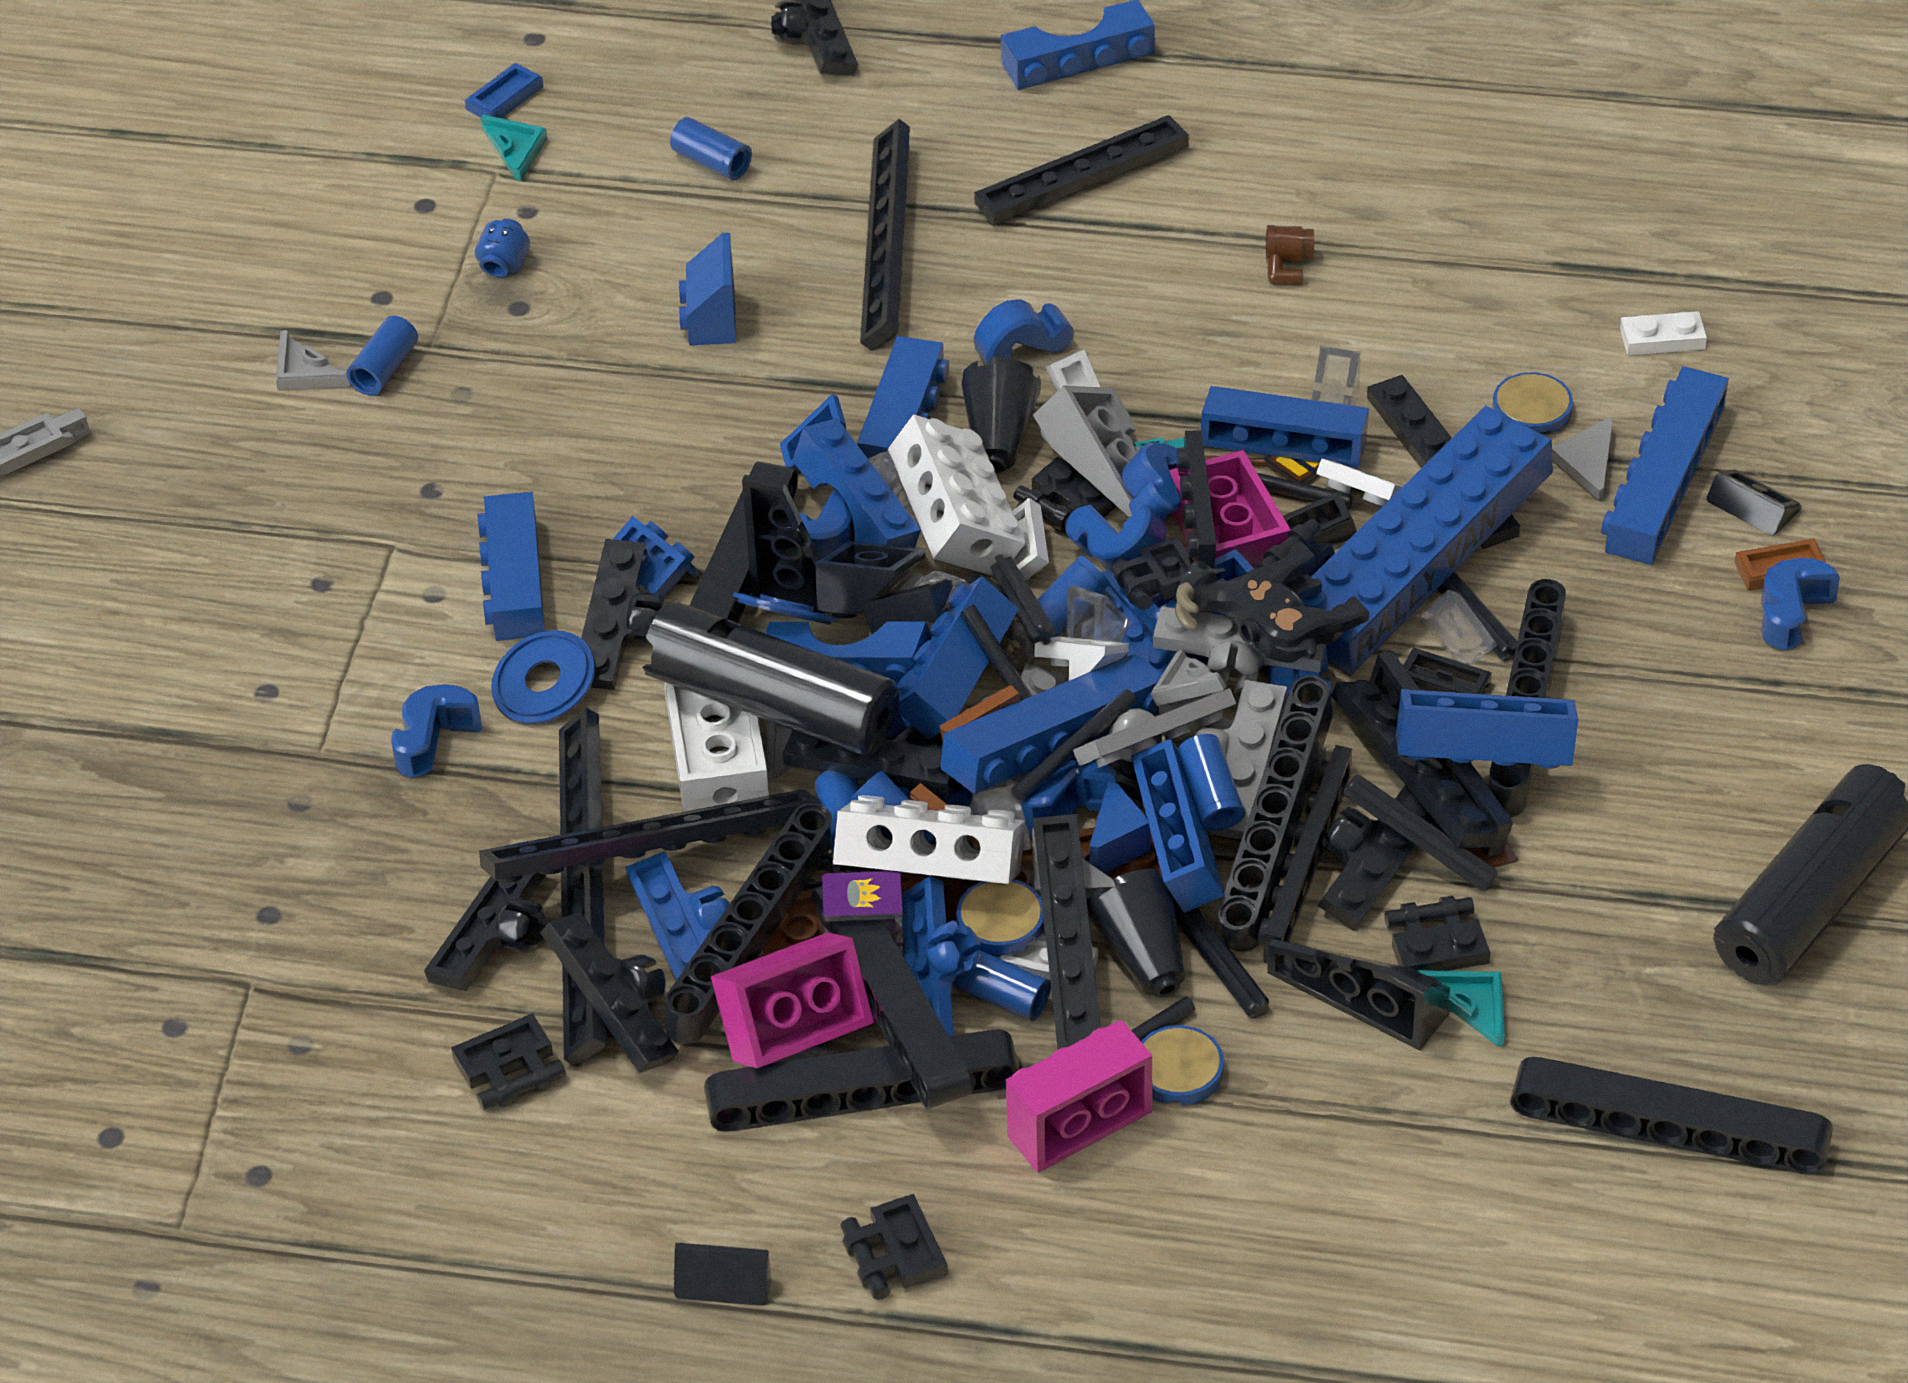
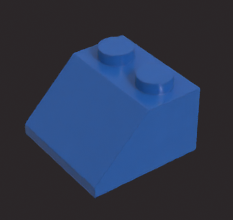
(709, 295)

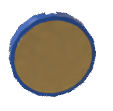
(1534, 401)
(1002, 915)
(1184, 1064)

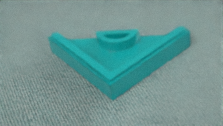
(514, 142)
(1476, 1000)

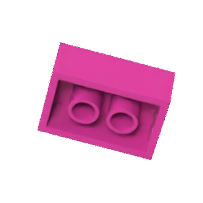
(1241, 508)
(792, 1000)
(1079, 1095)

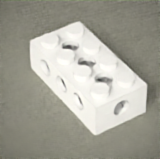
(955, 494)
(714, 776)
(863, 844)

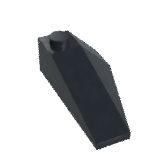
(778, 544)
(1373, 991)

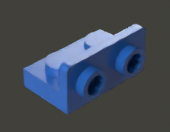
(663, 562)

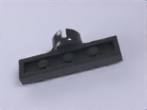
(820, 28)
(618, 609)
(1369, 857)
(494, 920)
(615, 989)

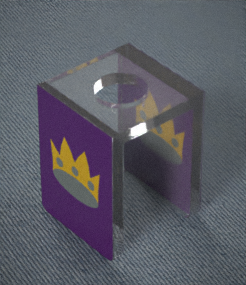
(865, 898)

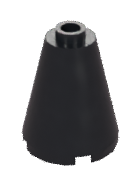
(1000, 406)
(1141, 929)

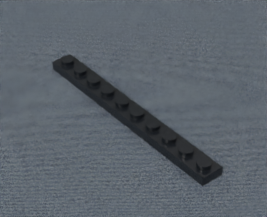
(581, 885)

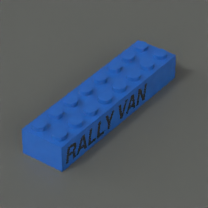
(1430, 529)

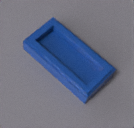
(504, 92)

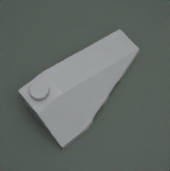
(1092, 435)

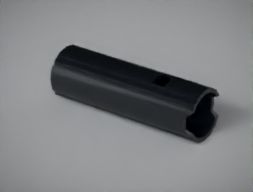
(772, 678)
(1814, 876)

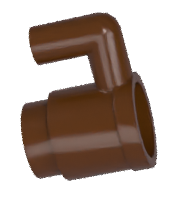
(1287, 245)

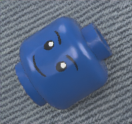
(502, 247)

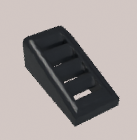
(1332, 513)

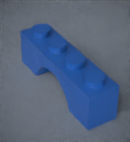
(1042, 57)
(832, 457)
(885, 652)

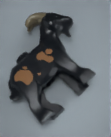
(1269, 606)

